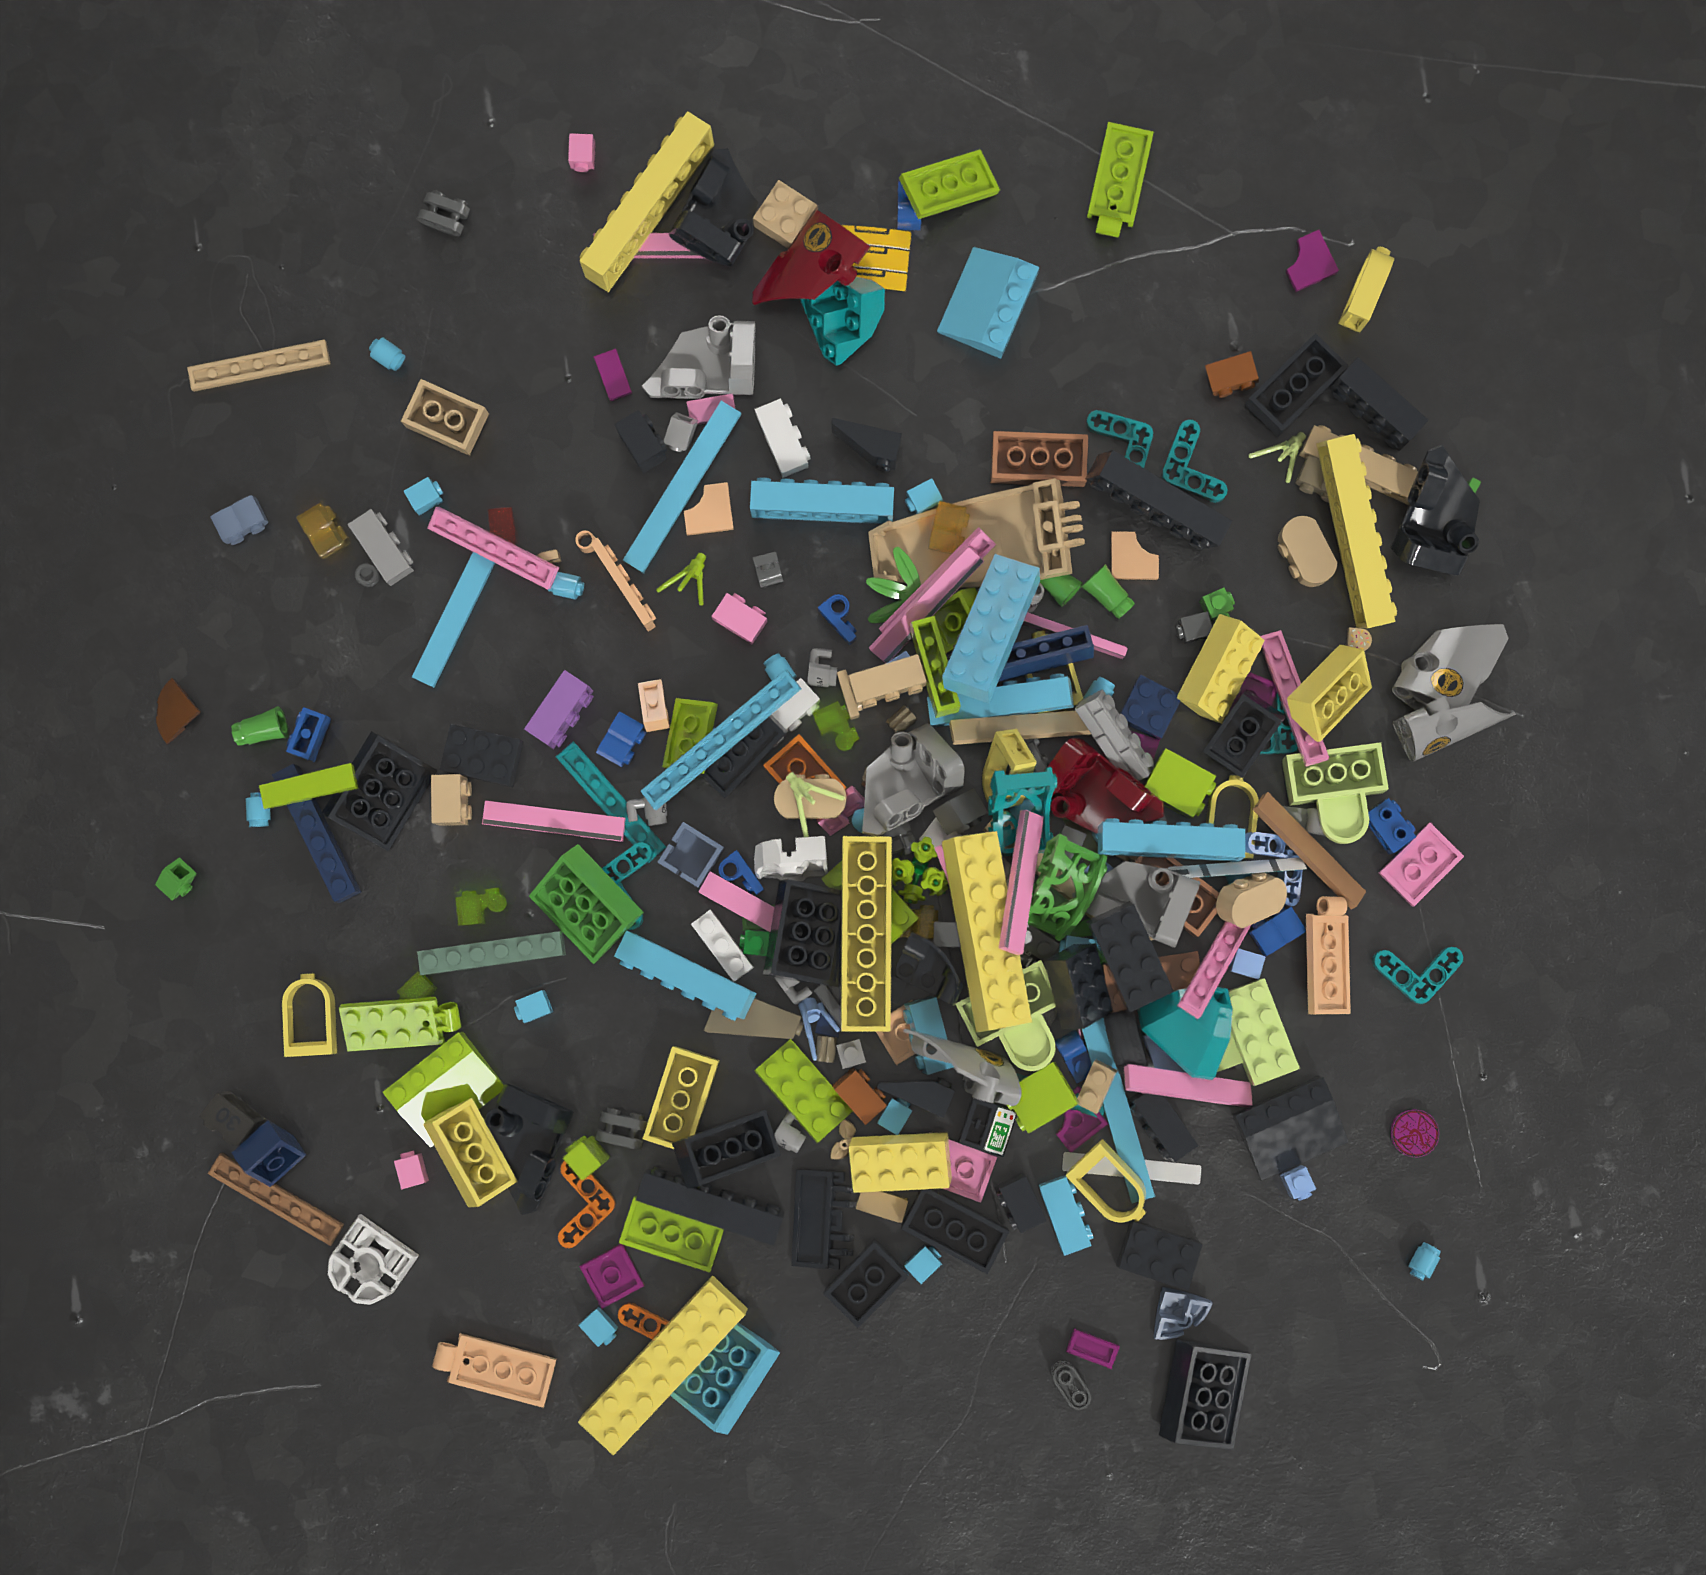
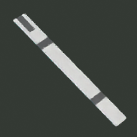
(1243, 867)

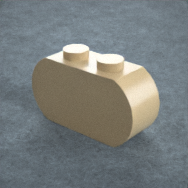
(1306, 551)
(824, 807)
(1251, 899)

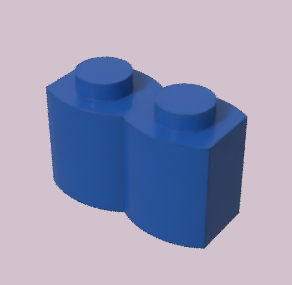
(621, 739)
(1277, 931)

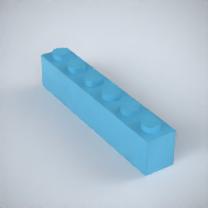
(1014, 699)
(1171, 841)
(685, 975)

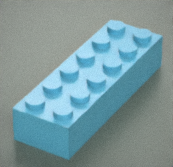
(821, 501)
(991, 628)

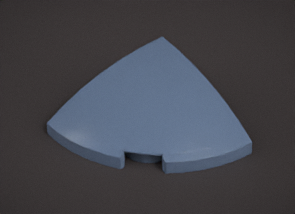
(1178, 1311)

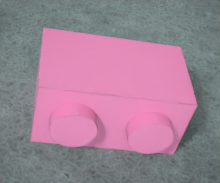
(740, 618)

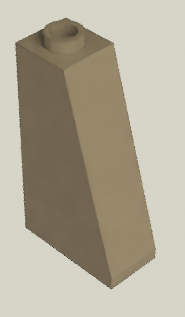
(760, 1021)

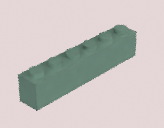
(491, 953)

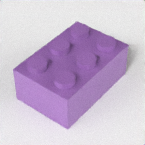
(559, 710)

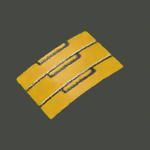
(887, 257)

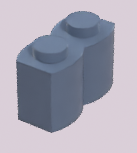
(239, 520)

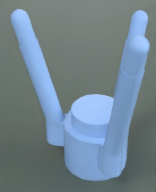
(810, 1013)

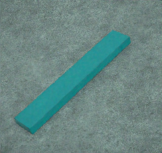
(607, 797)

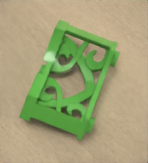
(1073, 910)

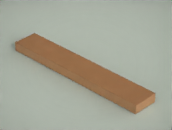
(1309, 850)
(277, 1200)

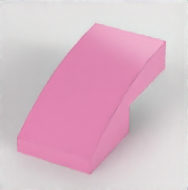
(854, 802)

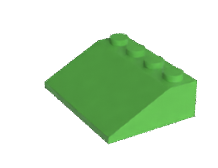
(585, 903)

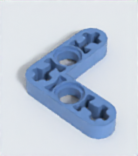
(1280, 852)

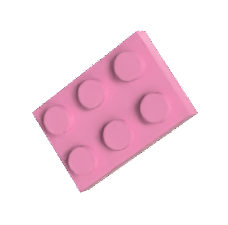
(1421, 864)
(969, 1170)

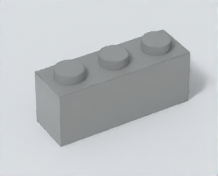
(381, 546)

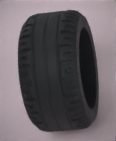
(1125, 1040)

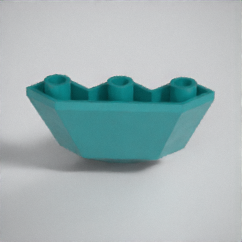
(845, 317)
(1190, 1041)

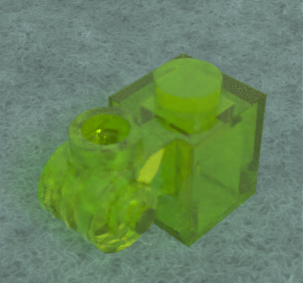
(833, 719)
(472, 906)
(417, 987)

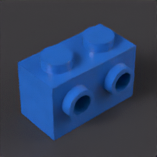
(308, 734)
(1390, 826)

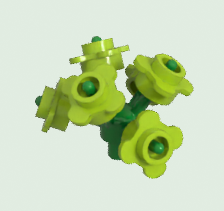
(932, 877)

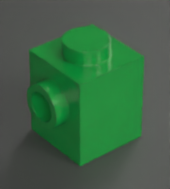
(754, 942)

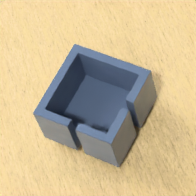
(693, 855)

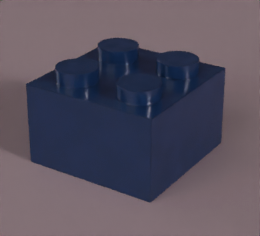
(1150, 707)
(268, 1153)

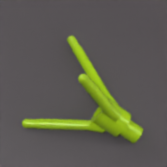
(693, 570)

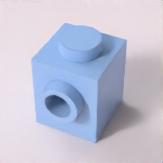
(1298, 1182)

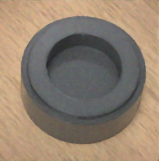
(367, 574)

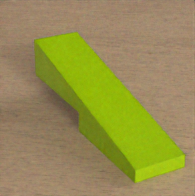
(308, 786)

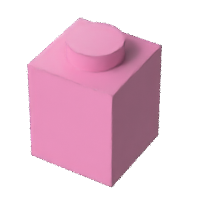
(581, 152)
(411, 1169)

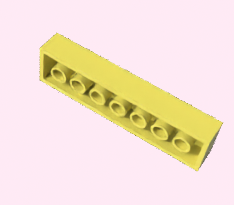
(647, 201)
(1356, 531)
(979, 903)
(866, 934)
(663, 1365)

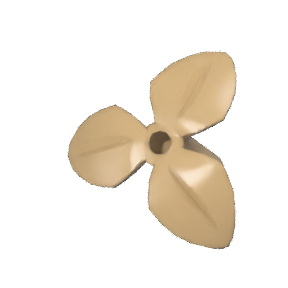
(841, 1149)

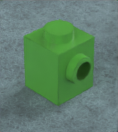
(1217, 603)
(176, 879)

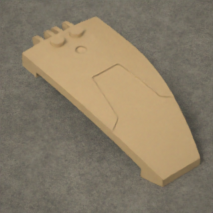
(1021, 521)

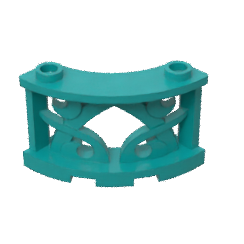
(1022, 784)

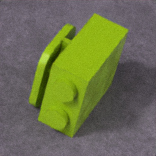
(1180, 784)
(1043, 1098)

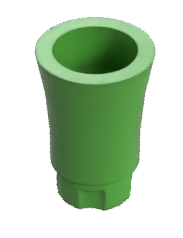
(1062, 587)
(1108, 592)
(261, 727)

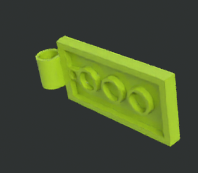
(1119, 177)
(397, 1023)

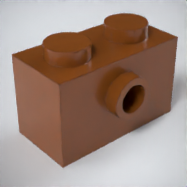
(1232, 374)
(860, 1095)

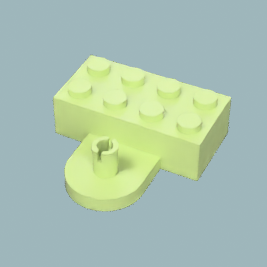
(1338, 788)
(1257, 1035)
(1028, 1044)

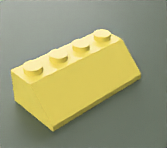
(1330, 691)
(470, 1153)

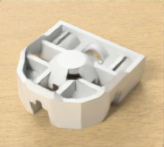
(806, 862)
(371, 1260)

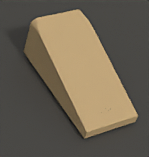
(883, 1205)

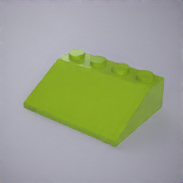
(442, 1081)

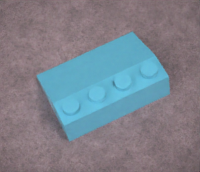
(988, 301)
(726, 1379)

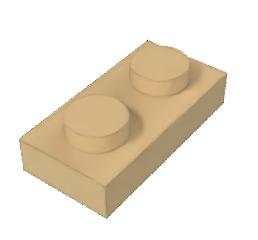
(848, 695)
(1096, 1086)

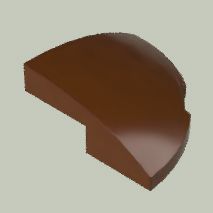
(174, 711)

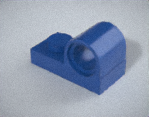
(906, 215)
(835, 619)
(751, 882)
(1074, 1055)

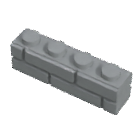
(1113, 735)

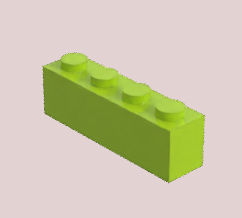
(934, 662)
(585, 1156)

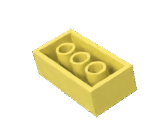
(1220, 668)
(680, 1097)
(900, 1162)

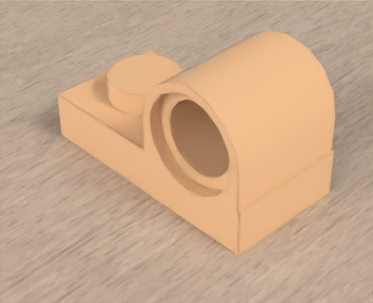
(653, 705)

